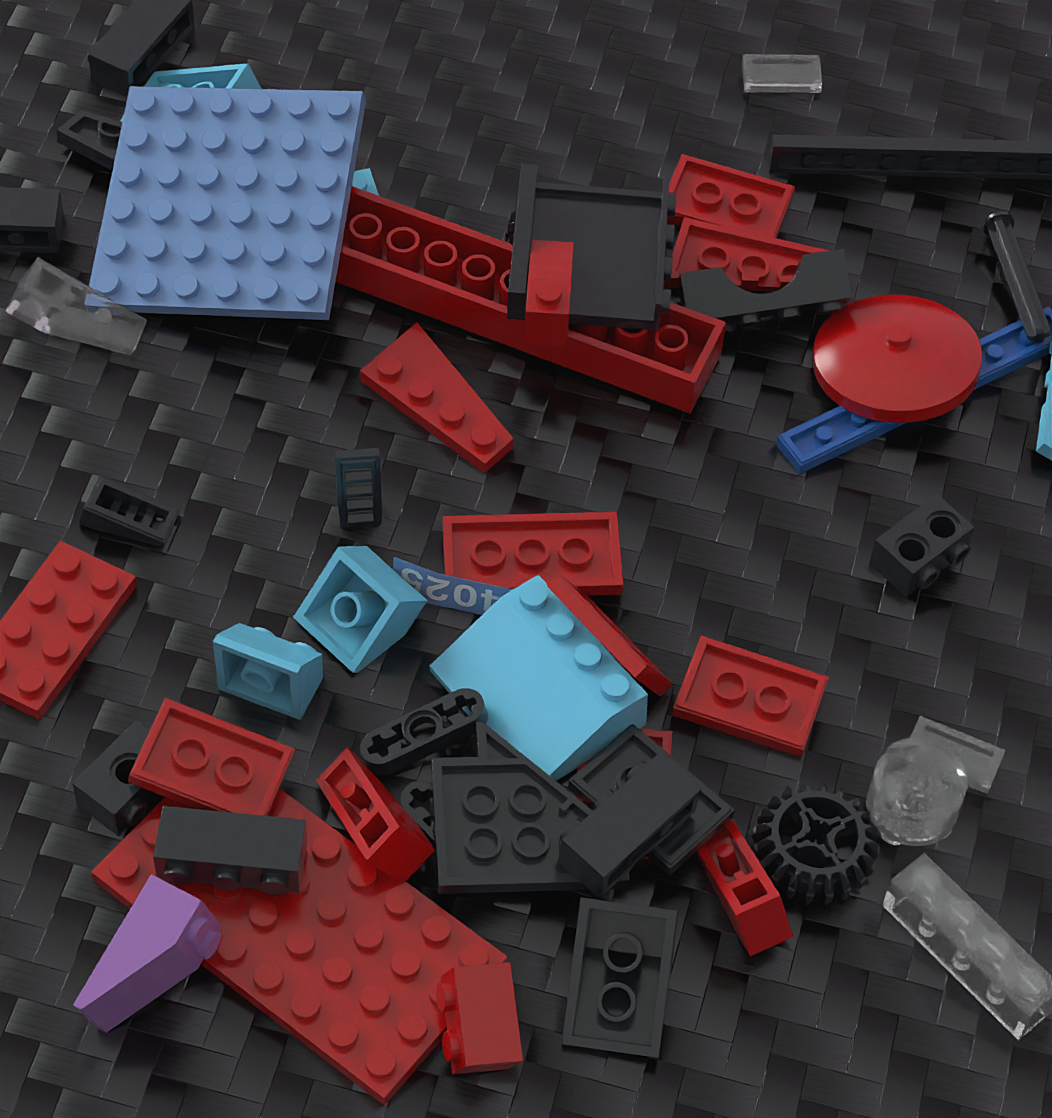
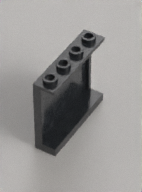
(616, 249)

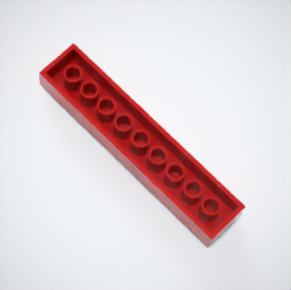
(465, 283)

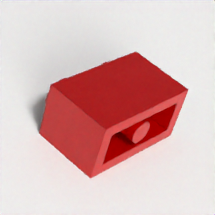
(479, 1018)

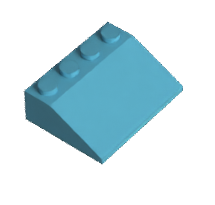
(543, 679)

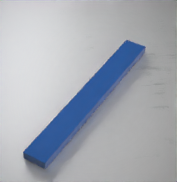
(843, 430)

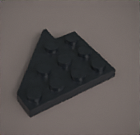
(501, 822)

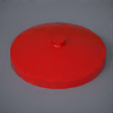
(897, 358)

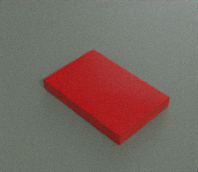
(728, 197)
(609, 635)
(750, 696)
(210, 762)

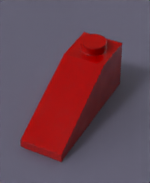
(548, 293)
(374, 817)
(744, 890)

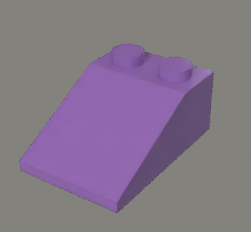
(151, 952)

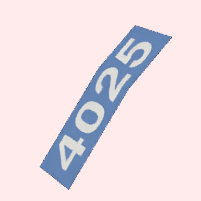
(449, 590)

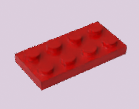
(521, 546)
(57, 625)

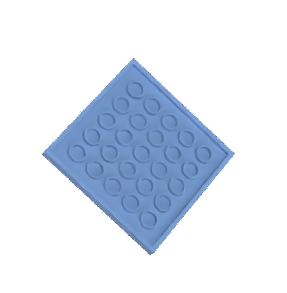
(229, 201)

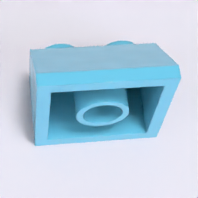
(359, 607)
(267, 669)

